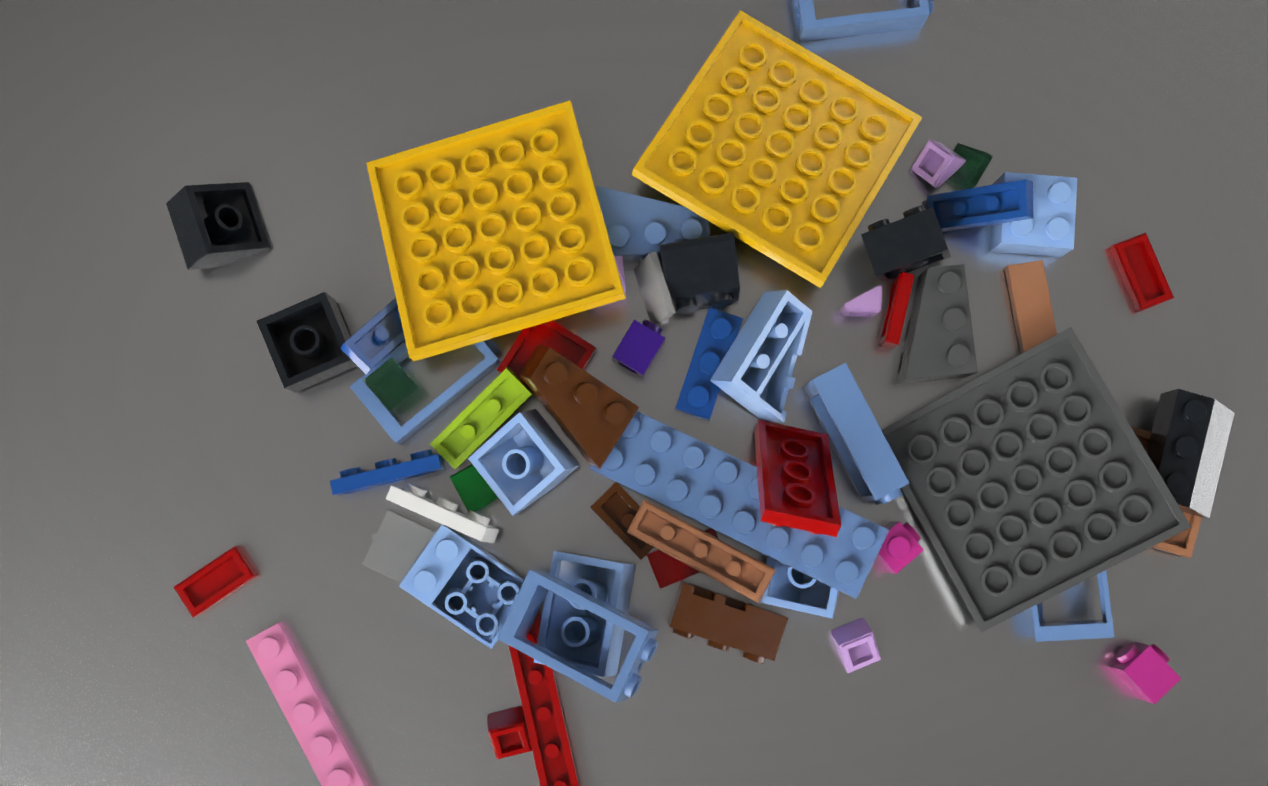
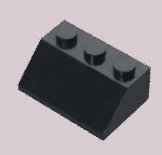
(1190, 447)

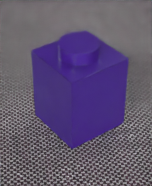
(639, 347)

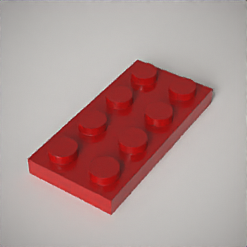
(796, 479)

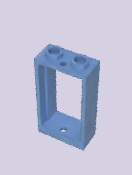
(860, 24)
(390, 422)
(856, 435)
(526, 609)
(1077, 629)

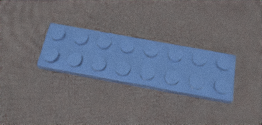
(725, 497)

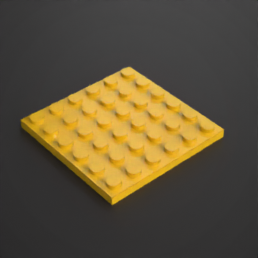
(777, 148)
(493, 231)

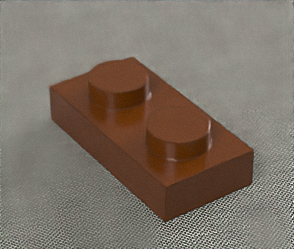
(618, 511)

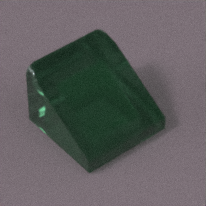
(973, 168)
(391, 384)

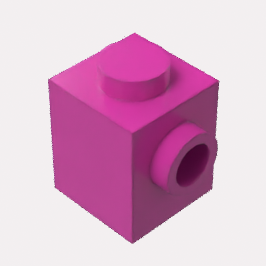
(899, 547)
(1145, 671)

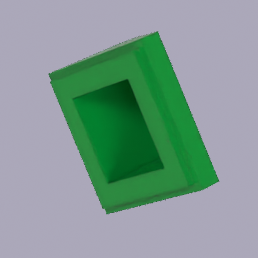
(472, 488)

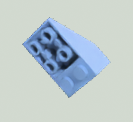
(463, 584)

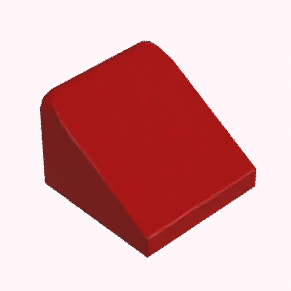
(508, 732)

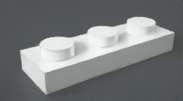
(443, 512)

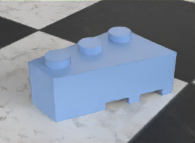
(764, 355)

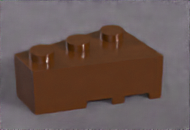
(579, 403)
(726, 622)

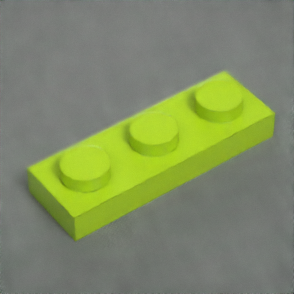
(481, 418)

